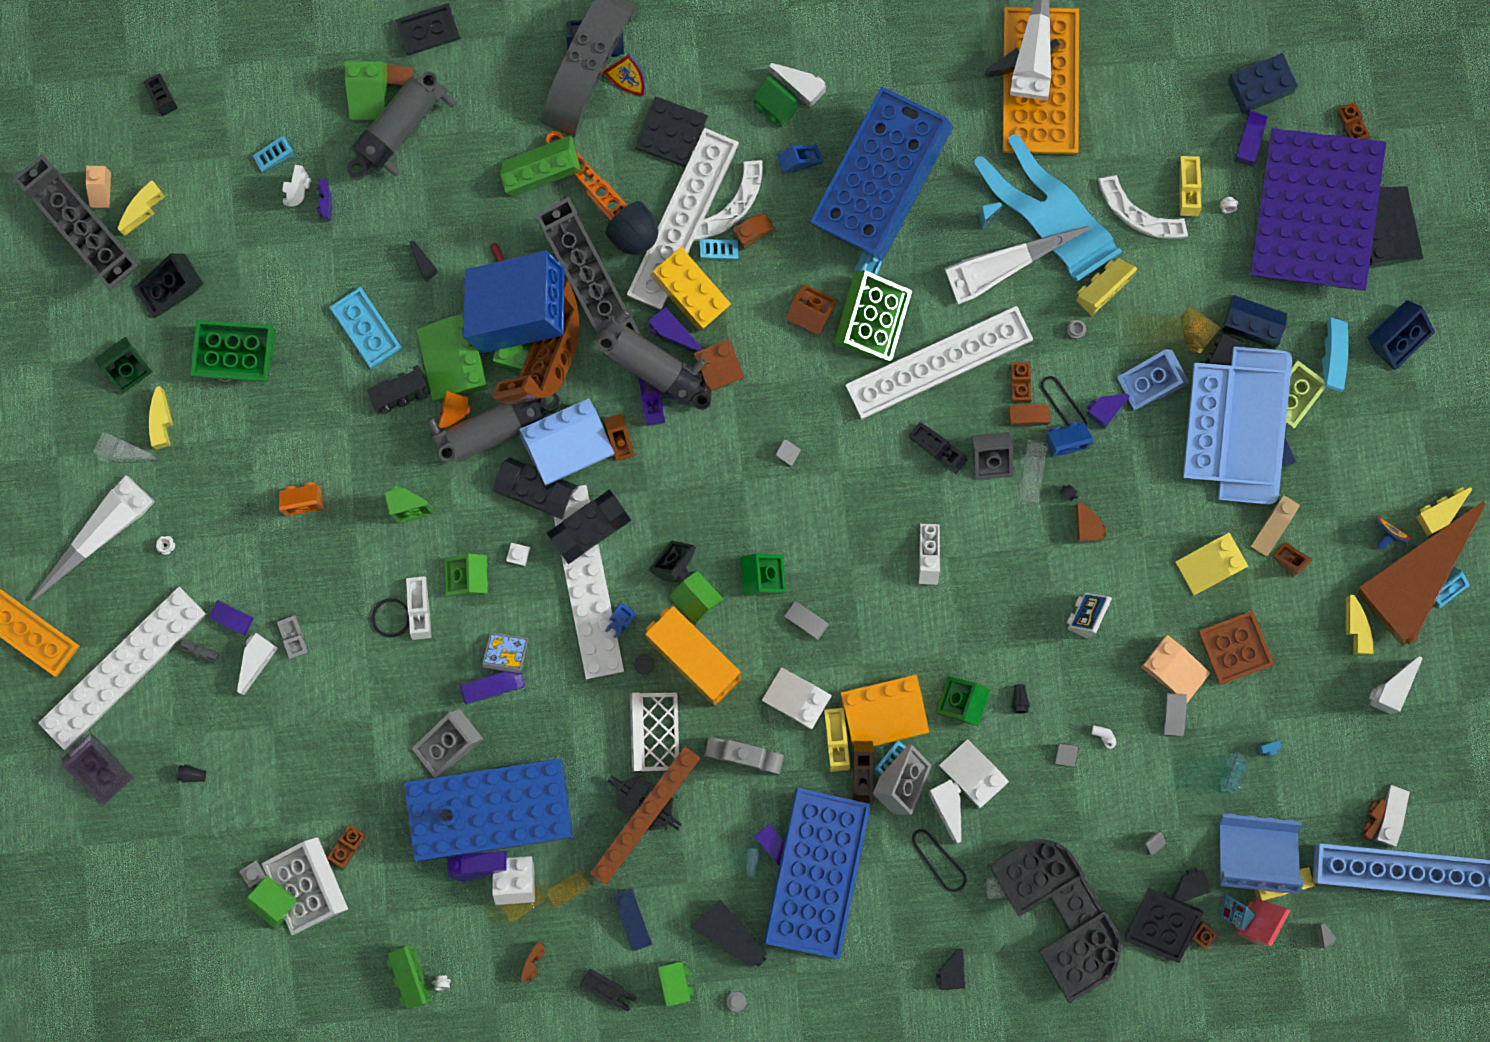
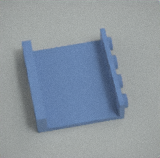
(1259, 853)

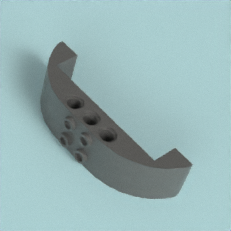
(585, 63)
(76, 222)
(581, 264)

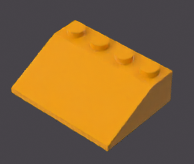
(885, 711)

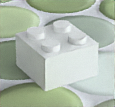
(515, 883)

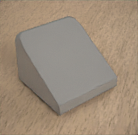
(787, 452)
(1066, 755)
(1154, 843)
(1326, 937)

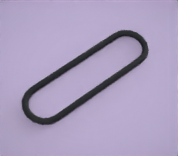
(1062, 388)

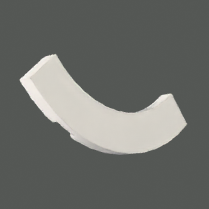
(738, 206)
(1136, 217)

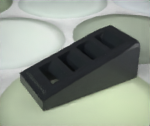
(165, 105)
(426, 267)

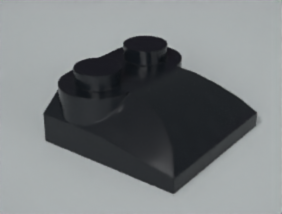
(673, 562)

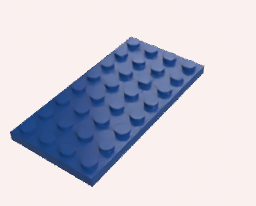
(817, 873)

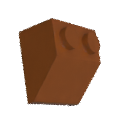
(811, 309)
(720, 366)

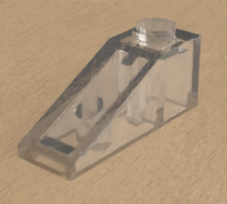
(118, 451)
(1032, 470)

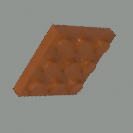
(1236, 648)

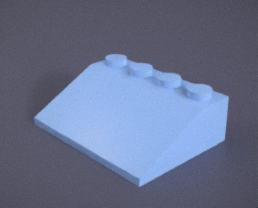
(566, 441)

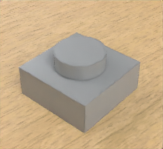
(253, 874)

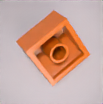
(301, 499)

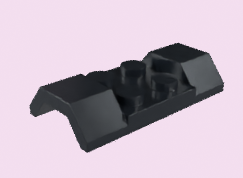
(525, 485)
(589, 526)

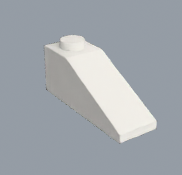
(801, 83)
(255, 658)
(1393, 817)

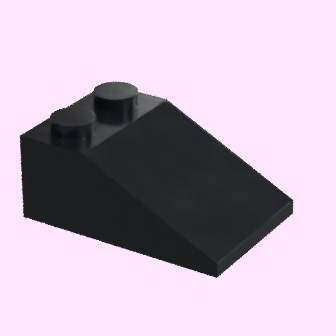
(168, 284)

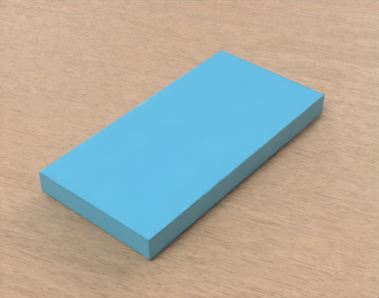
(365, 328)

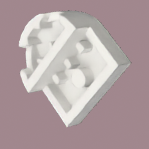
(297, 188)

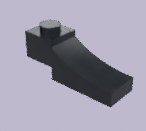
(938, 447)

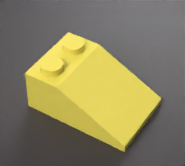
(1211, 564)

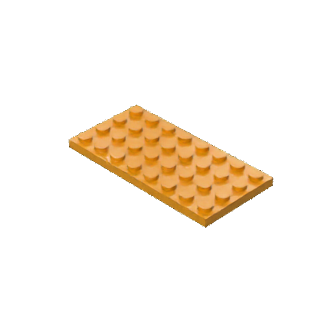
(1052, 123)

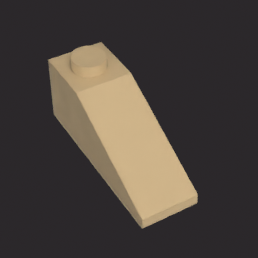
(1275, 525)

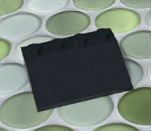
(1395, 229)

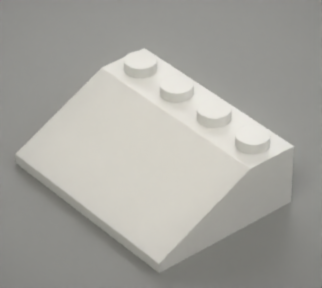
(309, 879)

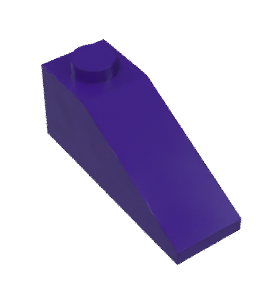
(671, 330)
(476, 865)

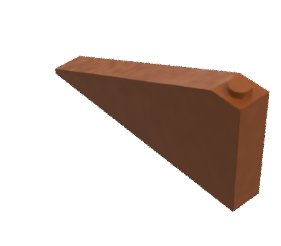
(1410, 587)

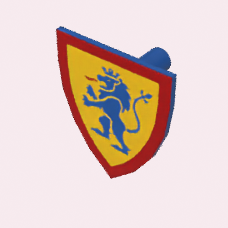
(627, 75)
(1391, 532)

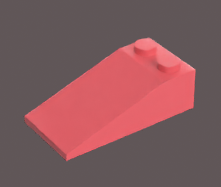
(1265, 924)

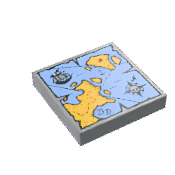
(505, 652)

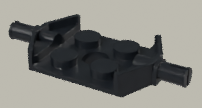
(630, 794)

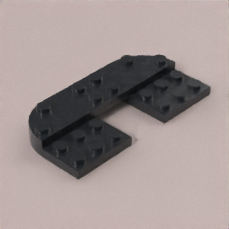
(1093, 945)

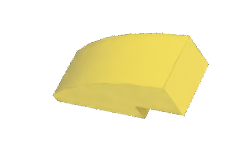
(1190, 186)
(140, 208)
(159, 420)
(1358, 627)
(837, 739)

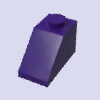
(1106, 408)

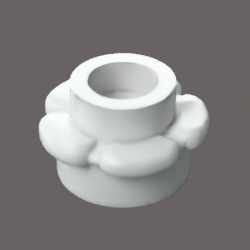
(1228, 205)
(165, 540)
(441, 983)

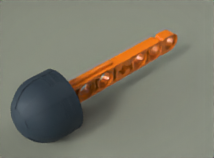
(631, 226)

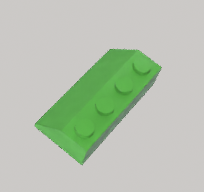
(540, 166)

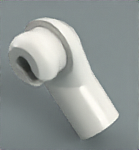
(1106, 734)

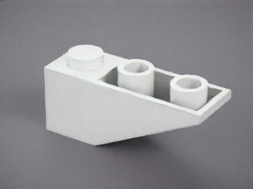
(929, 554)

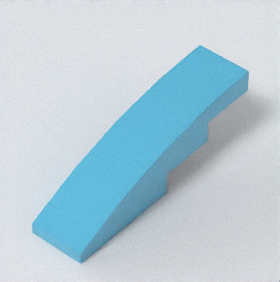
(1336, 354)

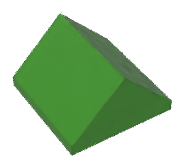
(695, 597)
(271, 902)

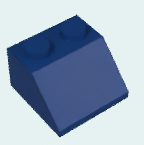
(1069, 439)

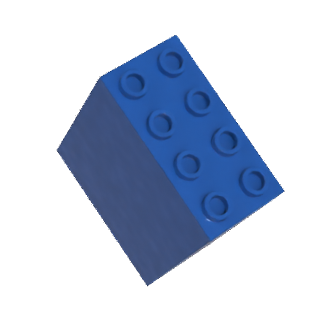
(514, 302)

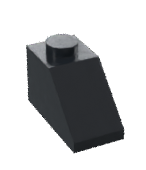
(1191, 885)
(952, 972)

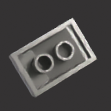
(447, 743)
(903, 781)

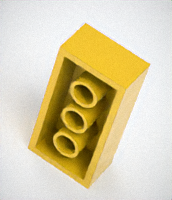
(690, 289)

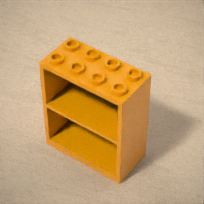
(693, 655)

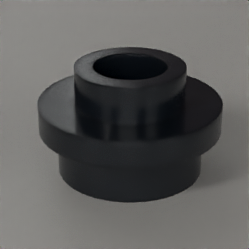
(1069, 492)

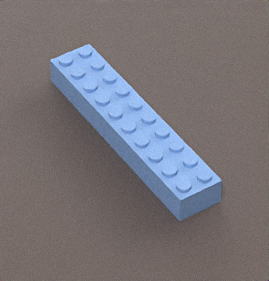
(1401, 871)

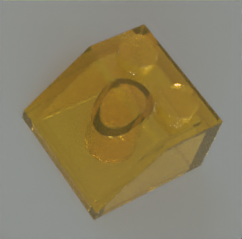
(1197, 329)

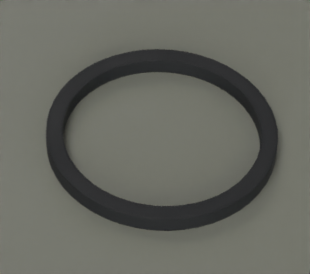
(374, 612)

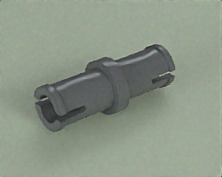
(199, 651)

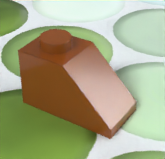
(752, 230)
(619, 437)
(1088, 525)

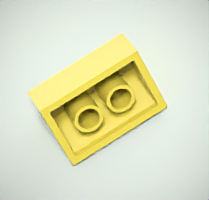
(1105, 285)

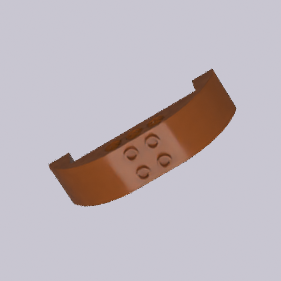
(546, 361)

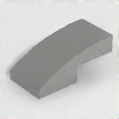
(806, 620)
(292, 636)
(1175, 714)

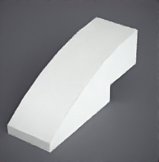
(418, 608)

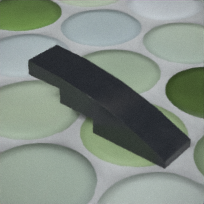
(1007, 63)

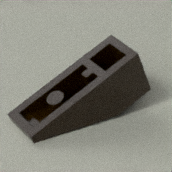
(863, 771)

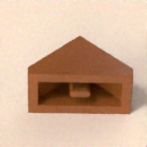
(1291, 559)

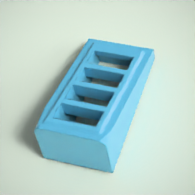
(282, 141)
(713, 242)
(878, 771)

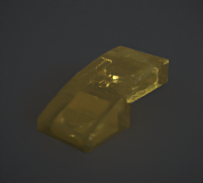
(568, 889)
(515, 911)

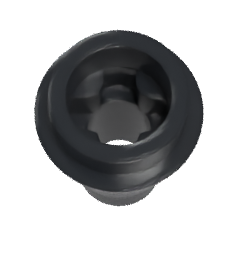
(1020, 700)
(190, 774)

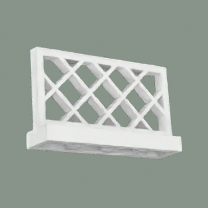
(637, 730)

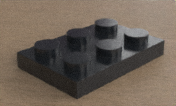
(427, 29)

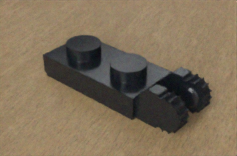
(606, 989)

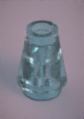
(752, 860)

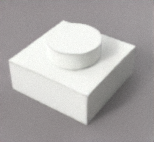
(518, 554)

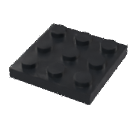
(671, 131)
(1163, 925)

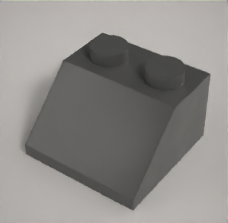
(992, 455)

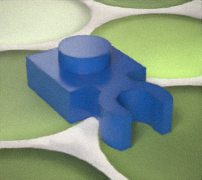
(621, 619)

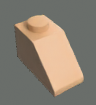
(98, 186)

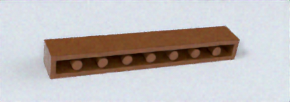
(645, 815)

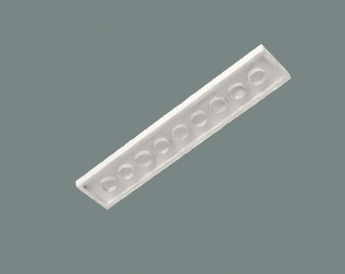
(685, 212)
(939, 362)
(591, 604)
(122, 668)

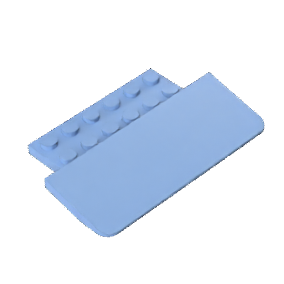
(1239, 424)

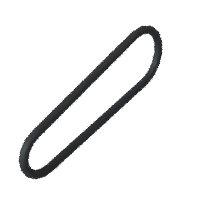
(931, 867)

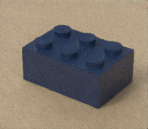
(1262, 83)

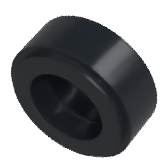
(643, 664)

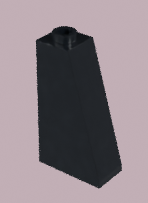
(727, 932)

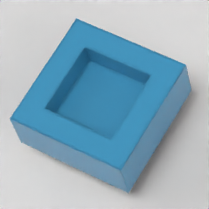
(1270, 749)

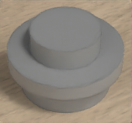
(1076, 329)
(736, 1001)

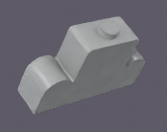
(744, 755)

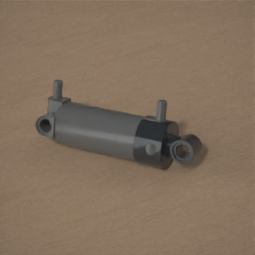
(395, 123)
(652, 364)
(487, 428)

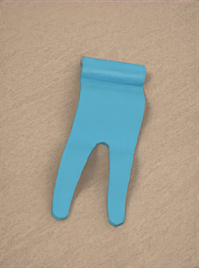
(1055, 215)

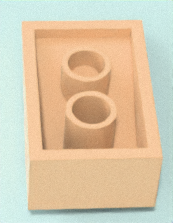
(1175, 668)

